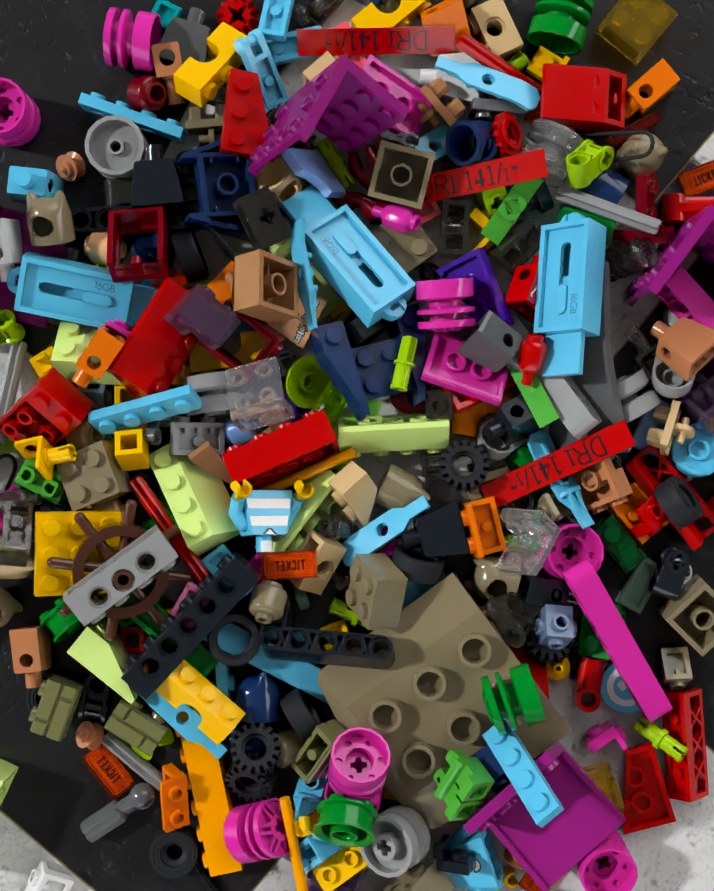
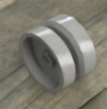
(112, 134)
(213, 393)
(633, 403)
(399, 842)

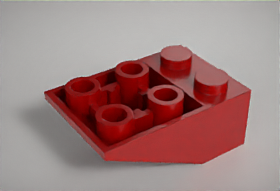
(584, 97)
(47, 409)

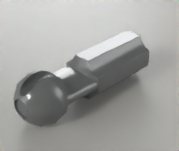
(117, 812)

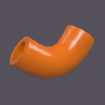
(466, 422)

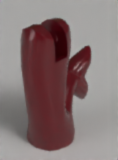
(364, 177)

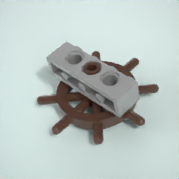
(120, 572)

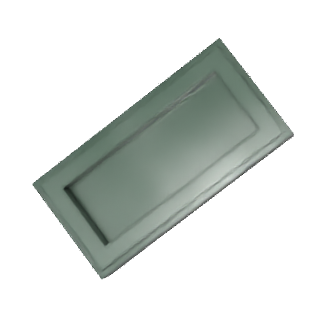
(635, 589)

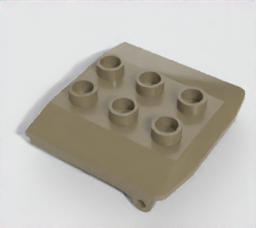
(433, 693)

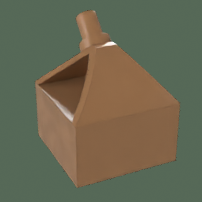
(264, 286)

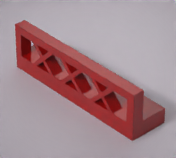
(648, 481)
(679, 722)

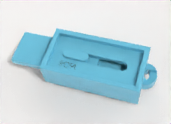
(351, 258)
(569, 290)
(75, 291)

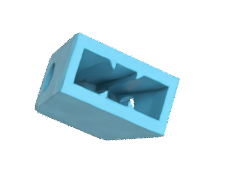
(25, 180)

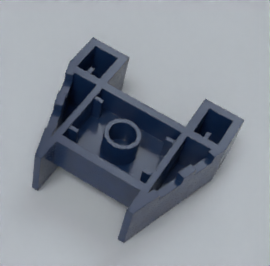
(219, 183)
(367, 371)

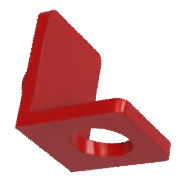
(137, 629)

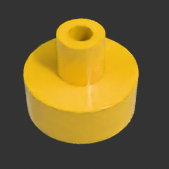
(559, 673)

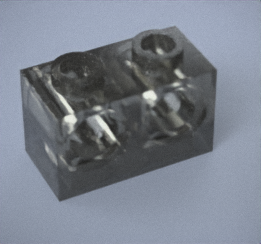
(16, 533)

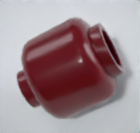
(147, 93)

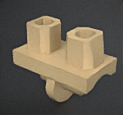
(669, 416)

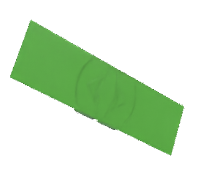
(510, 210)
(535, 398)

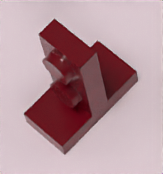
(646, 189)

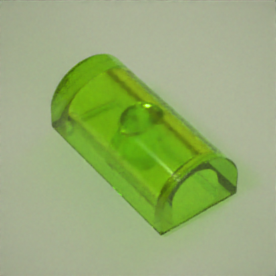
(332, 403)

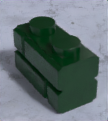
(618, 543)

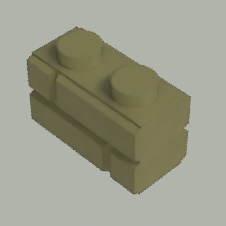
(56, 707)
(137, 725)
(315, 755)

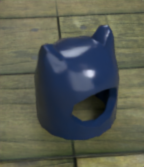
(471, 142)
(607, 186)
(258, 698)

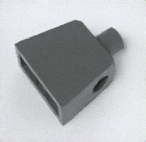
(190, 35)
(492, 343)

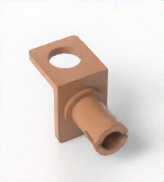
(166, 72)

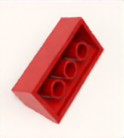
(154, 347)
(282, 451)

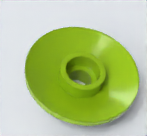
(307, 393)

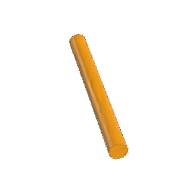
(312, 470)
(293, 843)

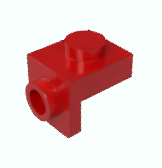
(651, 518)

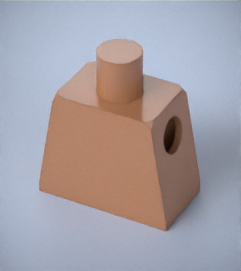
(684, 346)
(29, 642)

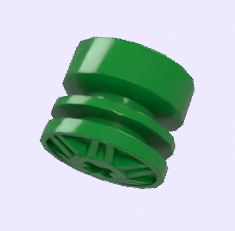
(560, 25)
(513, 699)

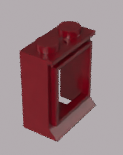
(137, 222)
(271, 349)

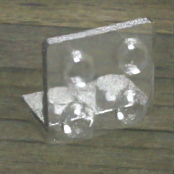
(257, 395)
(530, 543)

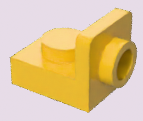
(544, 56)

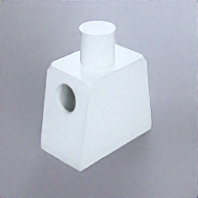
(457, 87)
(10, 246)

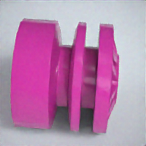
(130, 38)
(26, 115)
(445, 304)
(583, 544)
(360, 750)
(256, 832)
(608, 866)

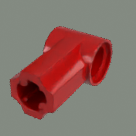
(678, 208)
(589, 680)

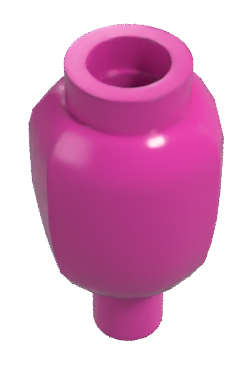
(398, 217)

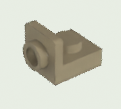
(553, 508)
(675, 667)

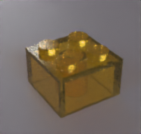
(636, 26)

